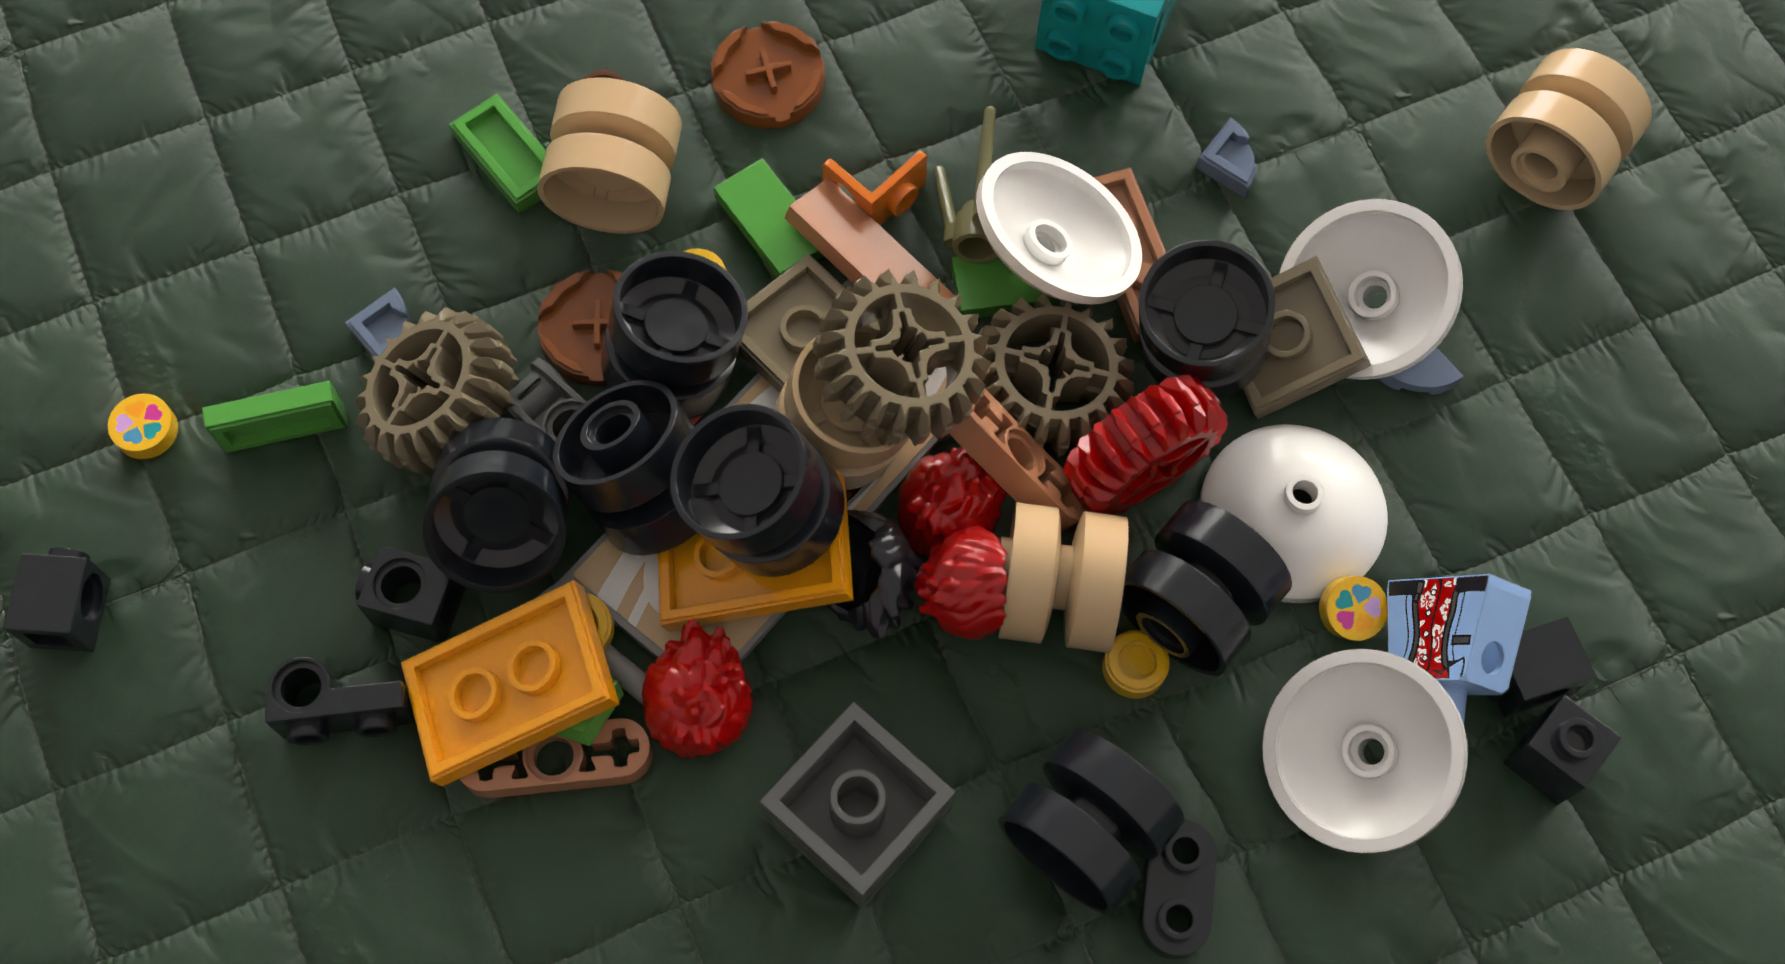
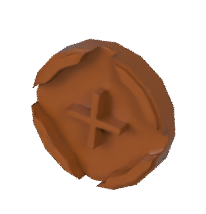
(768, 75)
(575, 325)

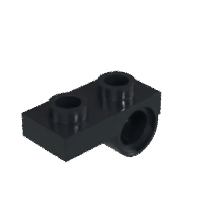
(366, 709)

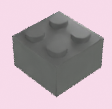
(857, 804)

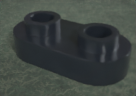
(1180, 887)

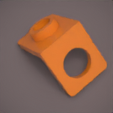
(892, 196)

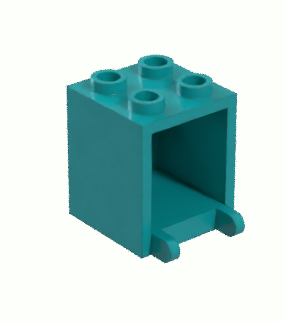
(1104, 34)

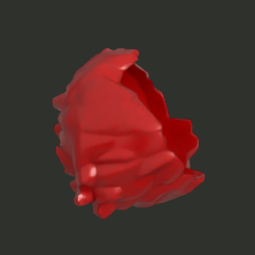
(947, 496)
(965, 583)
(697, 694)

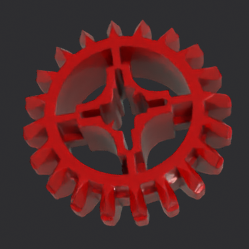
(1145, 445)

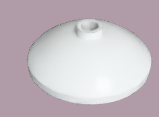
(1058, 228)
(1391, 250)
(1317, 540)
(1319, 740)

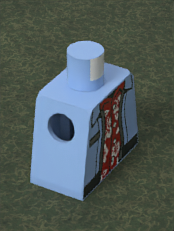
(1459, 630)

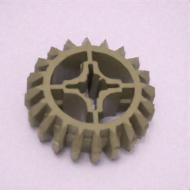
(1097, 376)
(432, 385)
(883, 386)

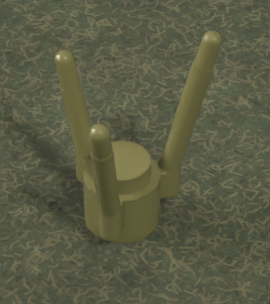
(963, 230)

